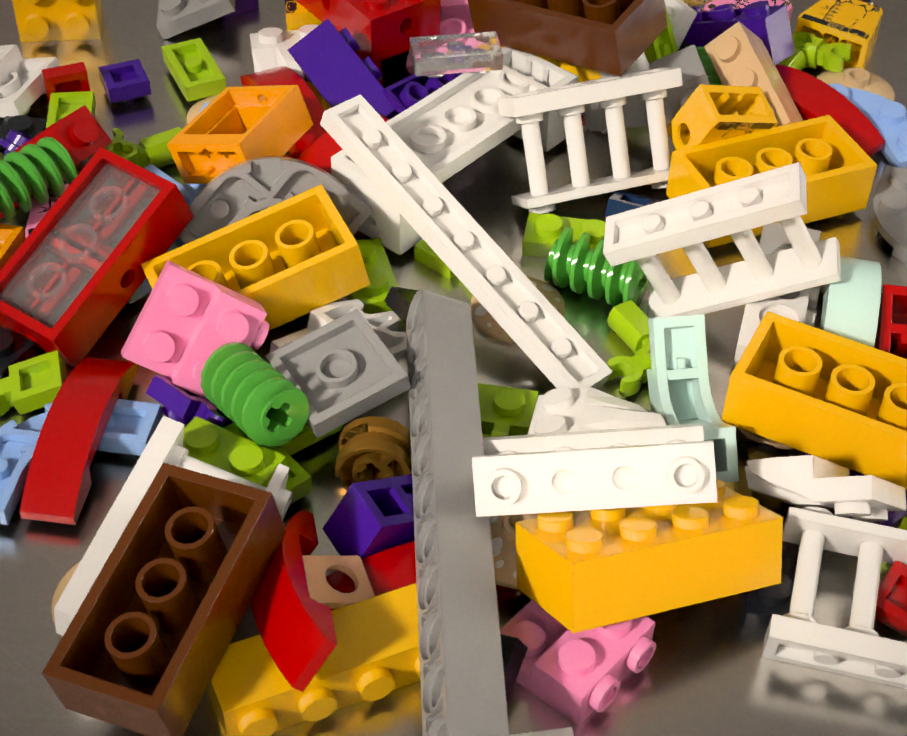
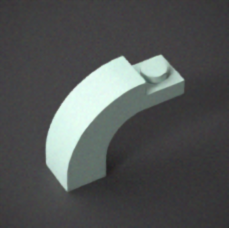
(854, 302)
(682, 387)

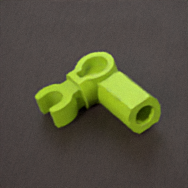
(813, 51)
(149, 151)
(633, 329)

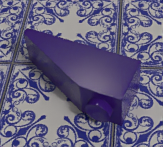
(373, 517)

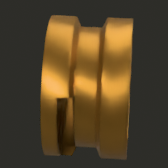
(374, 451)

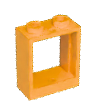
(215, 138)

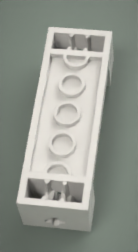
(453, 131)

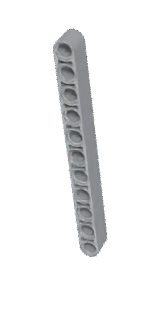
(453, 547)

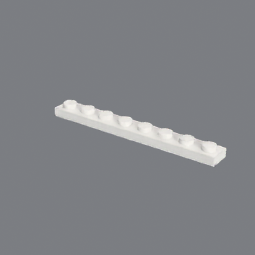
(464, 246)

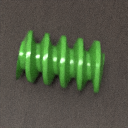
(32, 173)
(591, 271)
(254, 395)

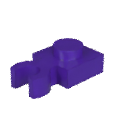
(184, 405)

